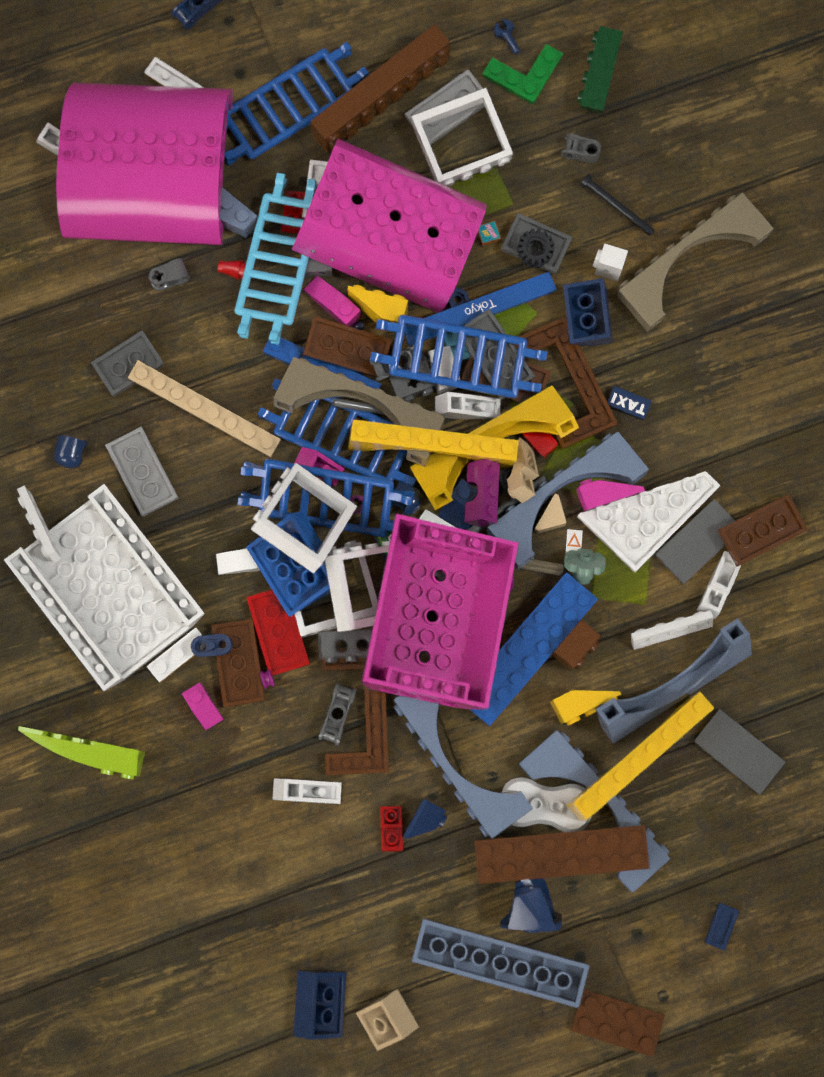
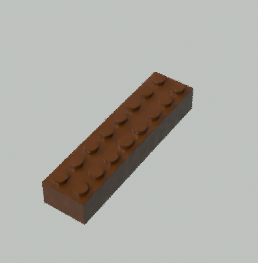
(381, 88)
(562, 854)

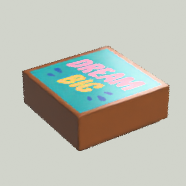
(489, 233)

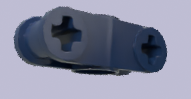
(189, 13)

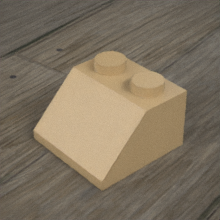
(387, 1020)

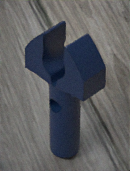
(507, 35)

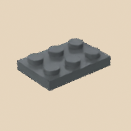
(521, 225)
(118, 362)

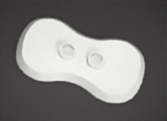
(548, 804)

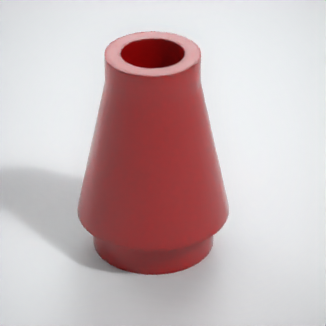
(232, 268)

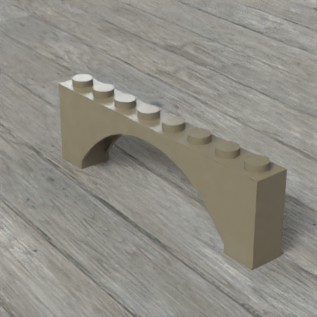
(735, 221)
(309, 382)

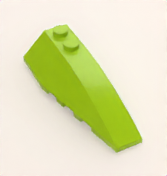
(91, 753)

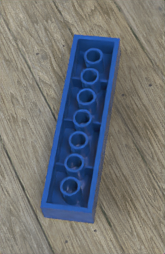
(535, 643)

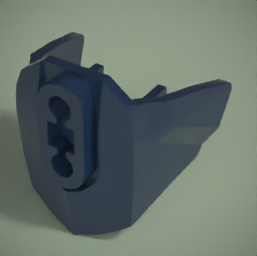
(532, 908)

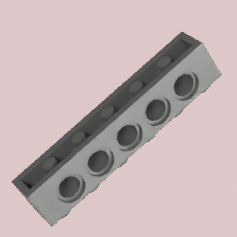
(329, 652)

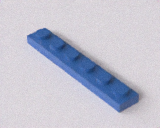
(287, 350)

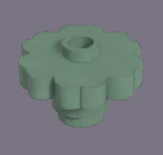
(584, 564)

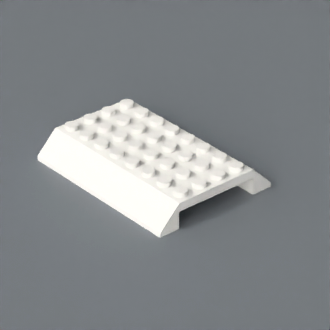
(108, 591)

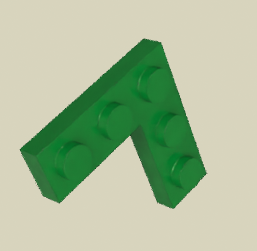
(524, 86)

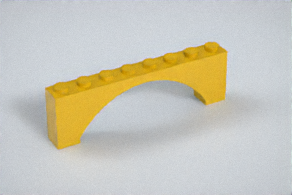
(540, 413)
(379, 436)
(621, 774)

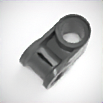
(580, 148)
(171, 274)

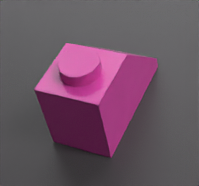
(316, 459)
(202, 706)

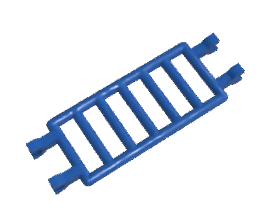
(244, 148)
(462, 331)
(280, 422)
(390, 494)

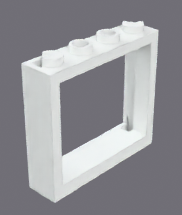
(451, 108)
(286, 542)
(339, 586)
(327, 625)

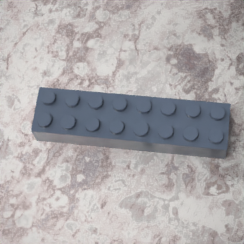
(500, 962)

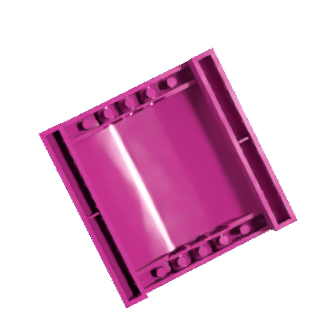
(142, 163)

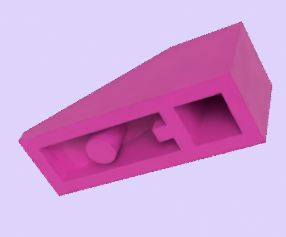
(333, 302)
(603, 492)

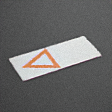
(574, 540)

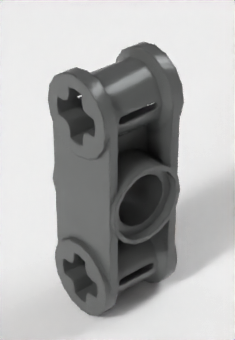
(406, 355)
(332, 725)

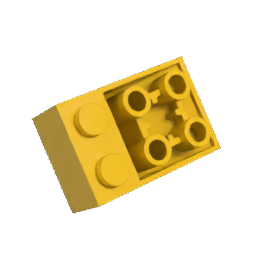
(377, 304)
(577, 702)

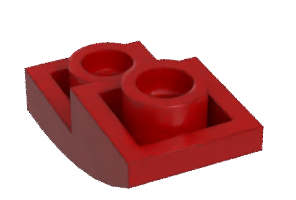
(294, 212)
(541, 442)
(391, 828)

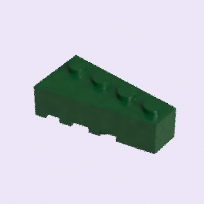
(601, 69)

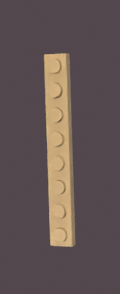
(204, 408)

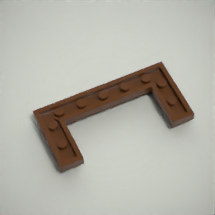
(600, 414)
(376, 757)

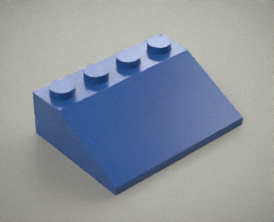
(289, 580)

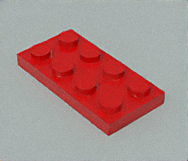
(277, 634)

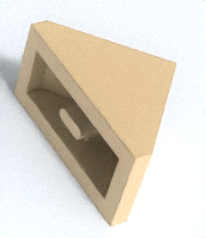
(552, 517)

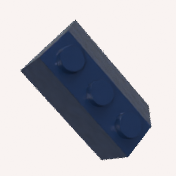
(588, 312)
(319, 1004)

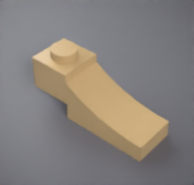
(523, 472)

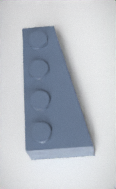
(236, 216)

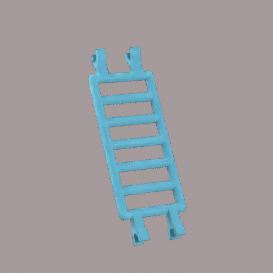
(248, 314)

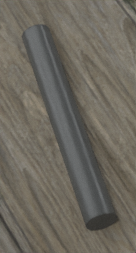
(355, 406)

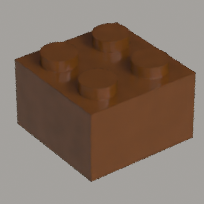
(576, 645)

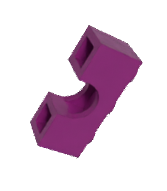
(484, 507)

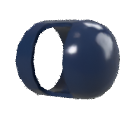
(69, 451)
(416, 503)

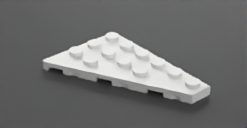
(643, 522)

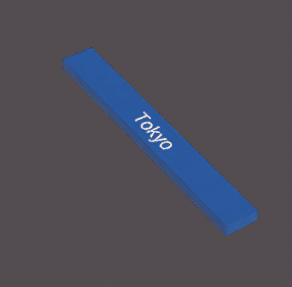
(496, 301)

